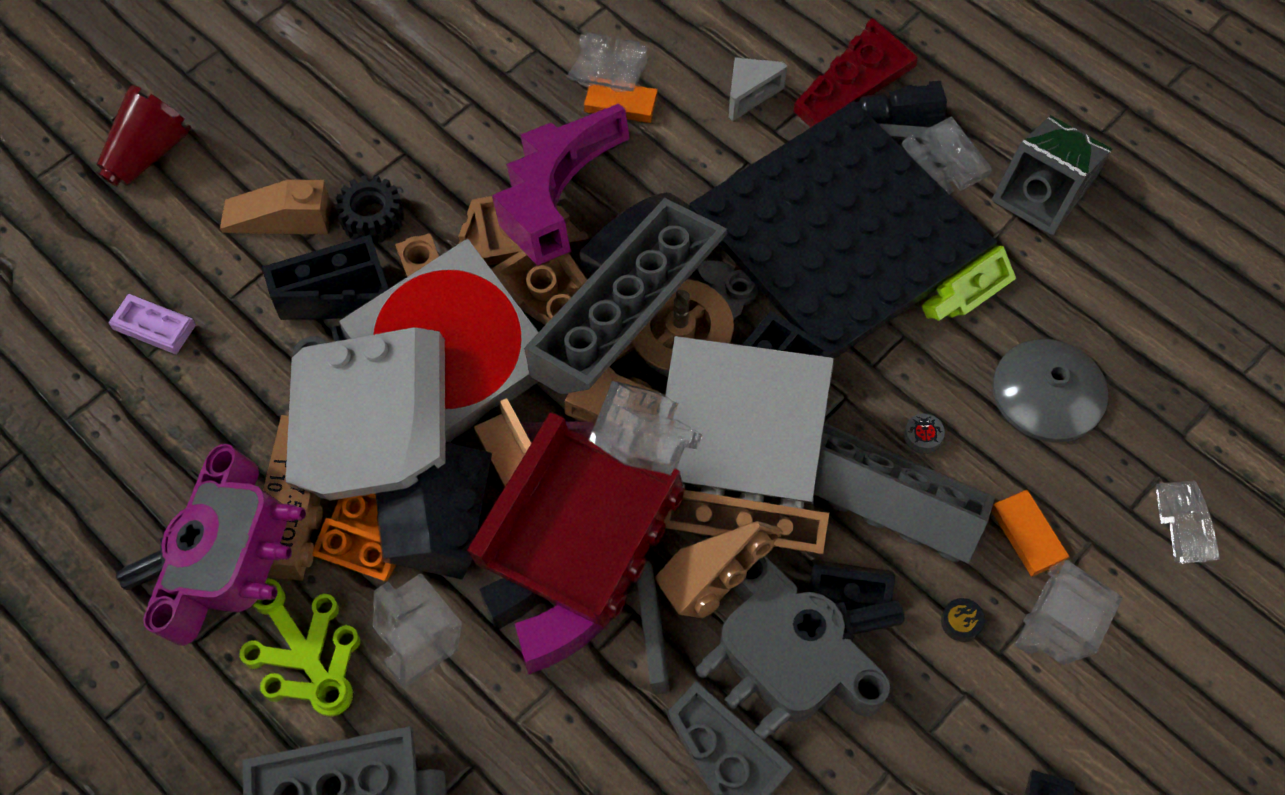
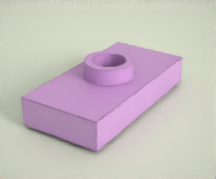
(152, 324)

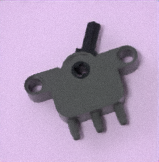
(785, 664)

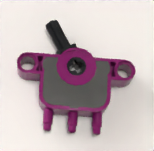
(214, 549)

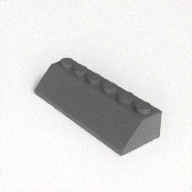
(621, 298)
(901, 495)

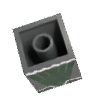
(1050, 174)

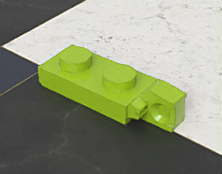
(971, 285)

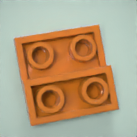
(353, 538)

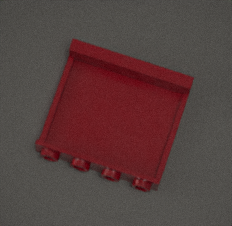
(575, 523)

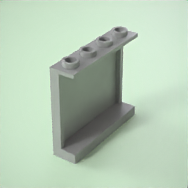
(756, 418)

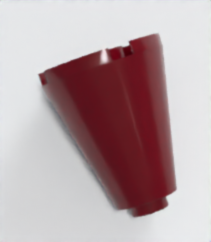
(139, 137)

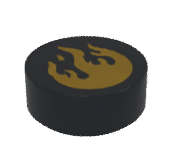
(963, 620)

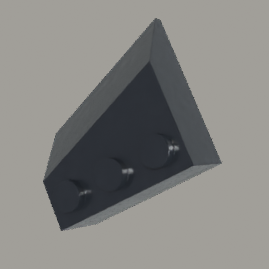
(437, 516)

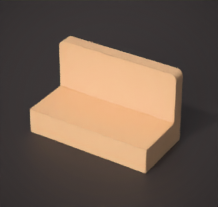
(505, 440)

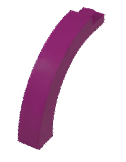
(555, 636)

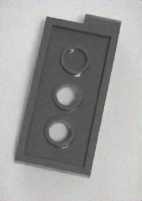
(365, 764)

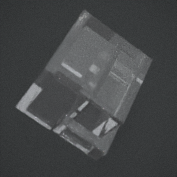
(641, 429)
(1069, 615)
(415, 627)

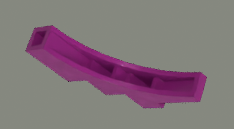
(537, 180)

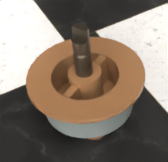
(692, 313)

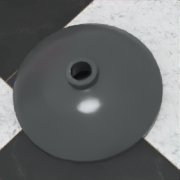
(1046, 406)

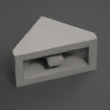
(754, 83)

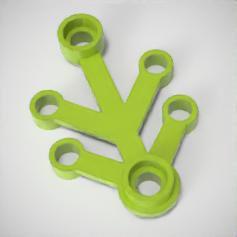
(305, 655)

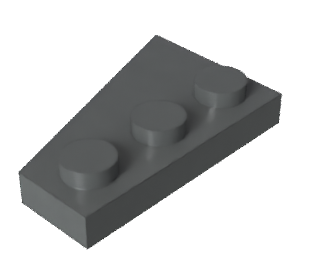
(724, 748)

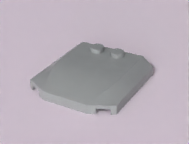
(366, 413)

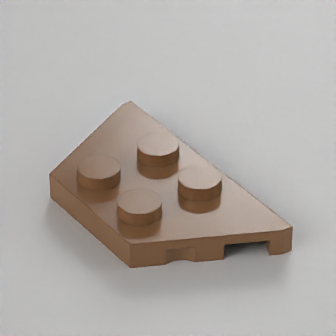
(492, 242)

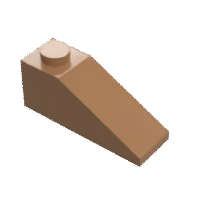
(280, 209)

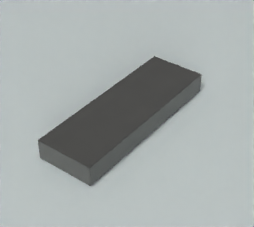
(653, 631)

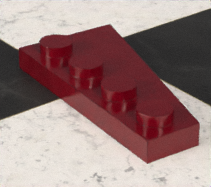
(862, 70)

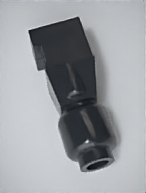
(908, 105)

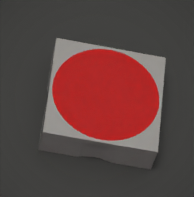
(480, 329)

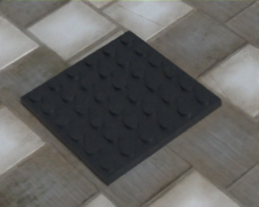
(842, 228)

